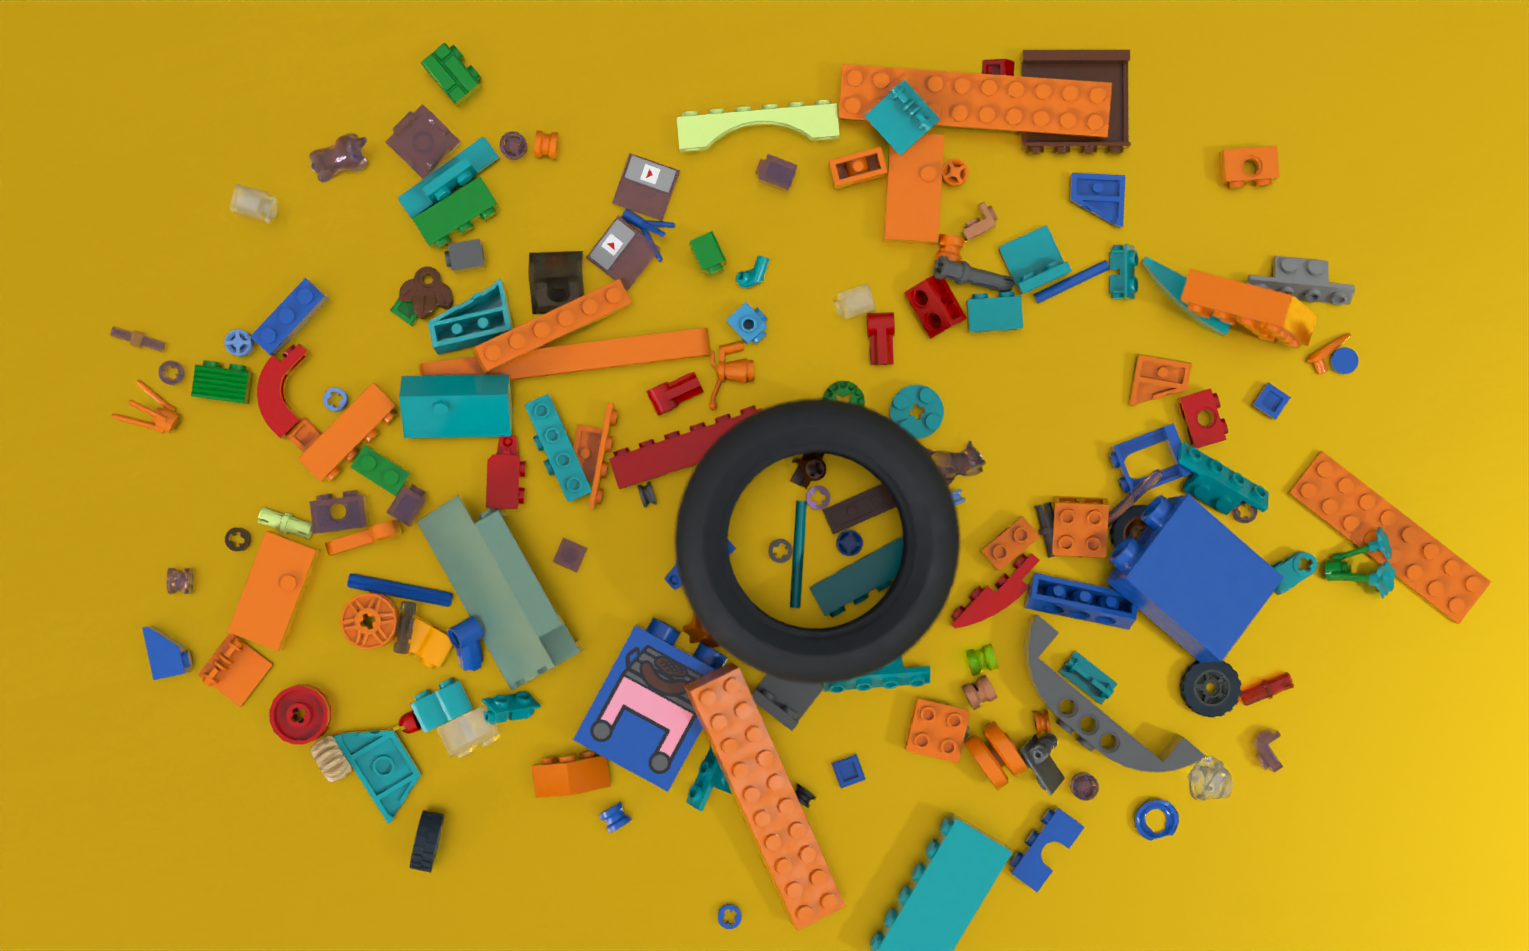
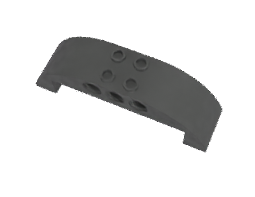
(1123, 747)

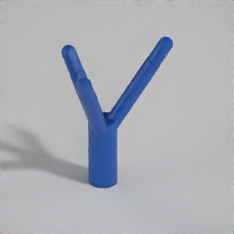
(646, 225)

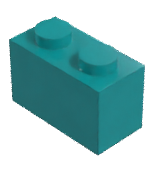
(994, 314)

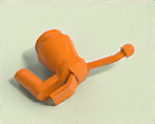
(738, 370)

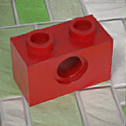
(1198, 434)

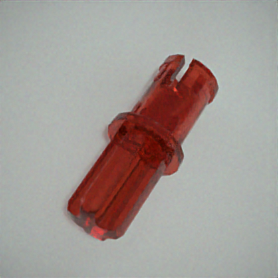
(1267, 689)

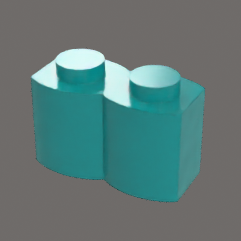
(441, 705)

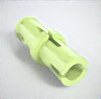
(285, 523)

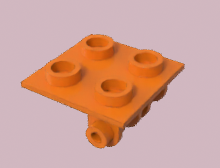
(235, 669)

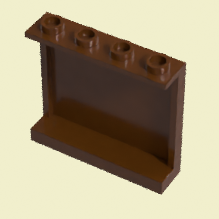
(1082, 65)

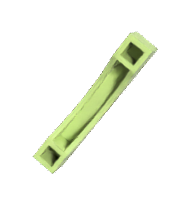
(813, 121)

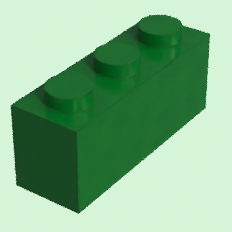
(456, 213)

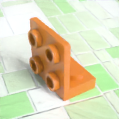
(1080, 526)
(937, 730)

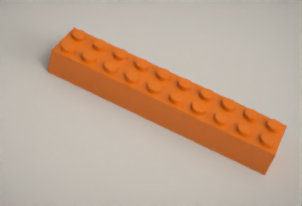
(985, 99)
(764, 795)

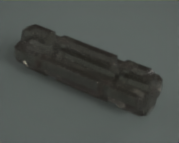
(405, 627)

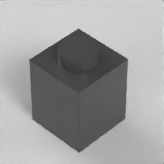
(465, 255)

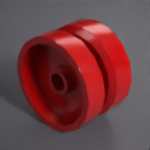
(285, 716)

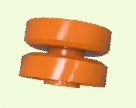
(997, 754)

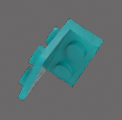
(1034, 260)

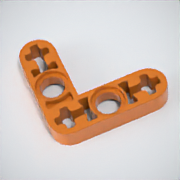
(373, 534)

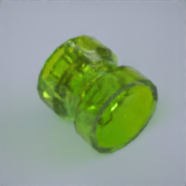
(975, 660)

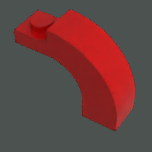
(271, 394)

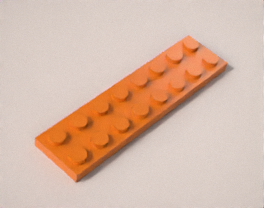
(1416, 555)

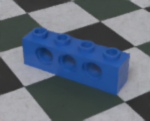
(1080, 601)

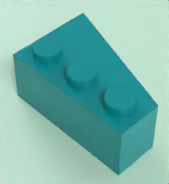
(473, 321)

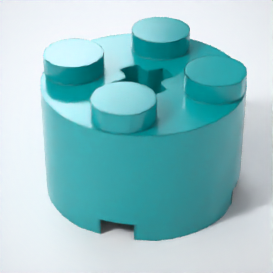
(925, 398)

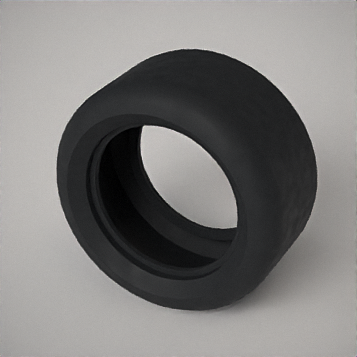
(926, 563)

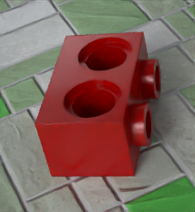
(935, 305)

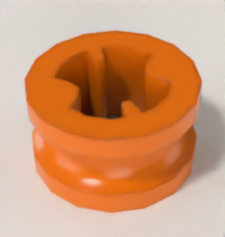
(1042, 722)

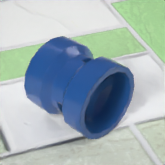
(849, 542)

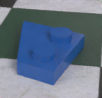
(1100, 195)

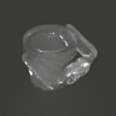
(1208, 782)

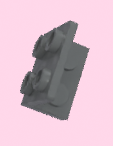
(785, 699)

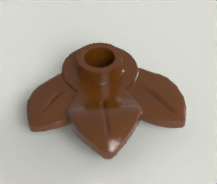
(426, 296)

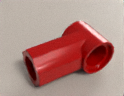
(881, 332)
(670, 395)

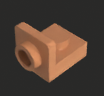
(976, 227)

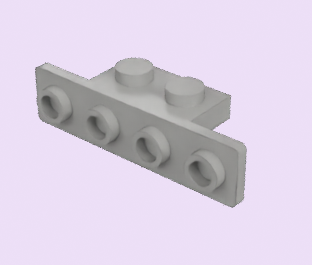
(1304, 280)

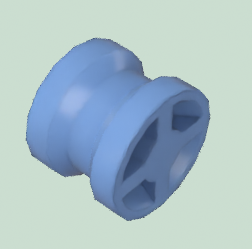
(234, 343)

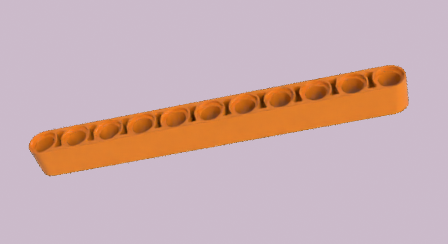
(587, 356)

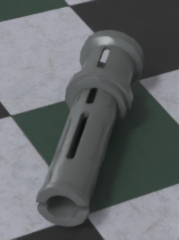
(963, 273)

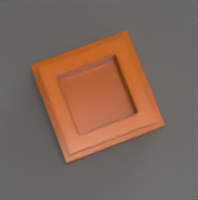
(304, 434)

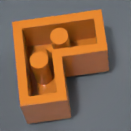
(570, 775)

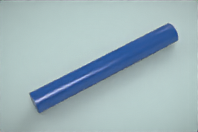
(1071, 281)

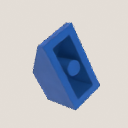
(165, 654)

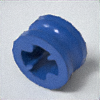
(721, 914)

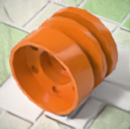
(384, 628)

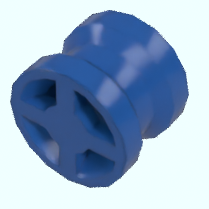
(614, 817)

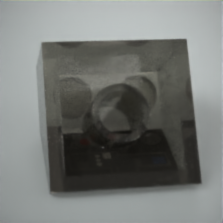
(555, 279)

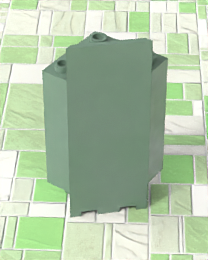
(499, 591)

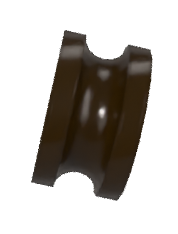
(231, 544)

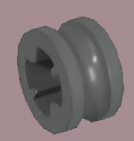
(647, 494)
(776, 543)

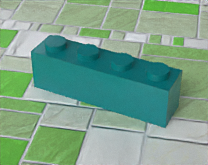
(858, 579)

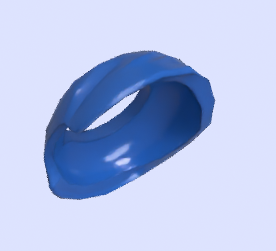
(1170, 812)

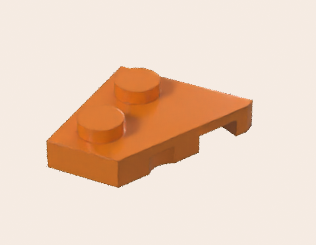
(1158, 377)

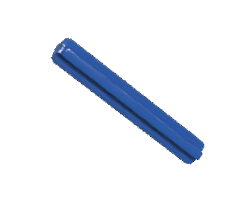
(400, 590)

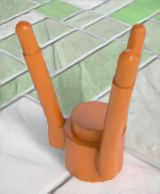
(163, 418)

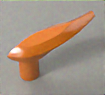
(1319, 355)

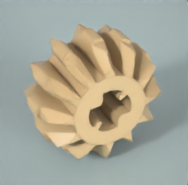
(330, 759)

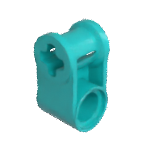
(1292, 574)

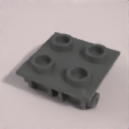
(1036, 755)

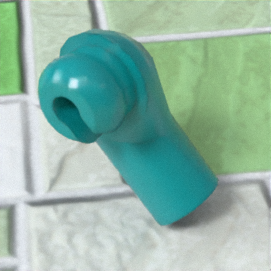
(753, 276)

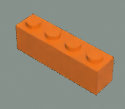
(348, 432)

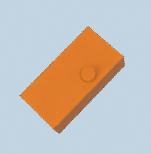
(914, 192)
(274, 590)

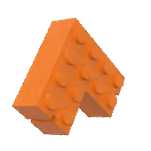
(1260, 309)

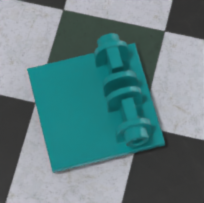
(902, 117)

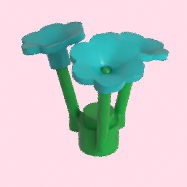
(1384, 578)

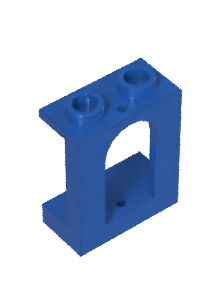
(1122, 450)

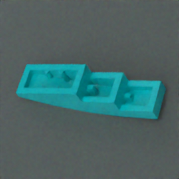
(1172, 285)

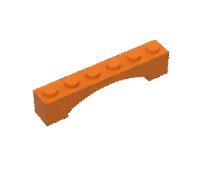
(551, 326)

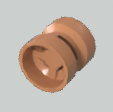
(979, 692)

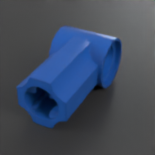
(465, 639)

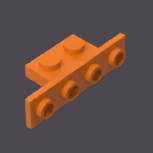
(590, 449)

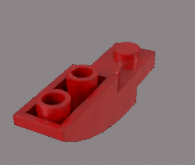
(987, 602)

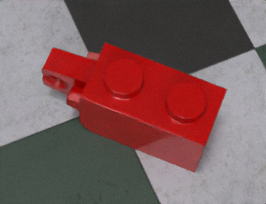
(505, 475)

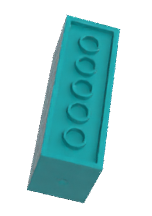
(944, 890)

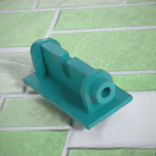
(1125, 261)
(1088, 677)
(517, 705)

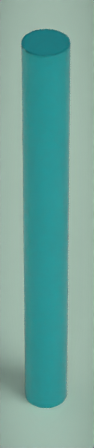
(798, 554)

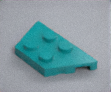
(381, 766)

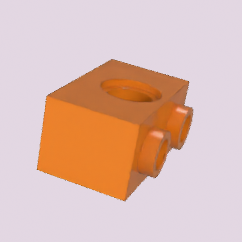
(1264, 159)
(857, 168)
(1009, 543)

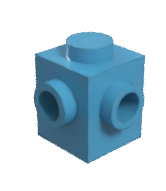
(748, 323)

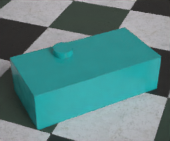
(456, 406)

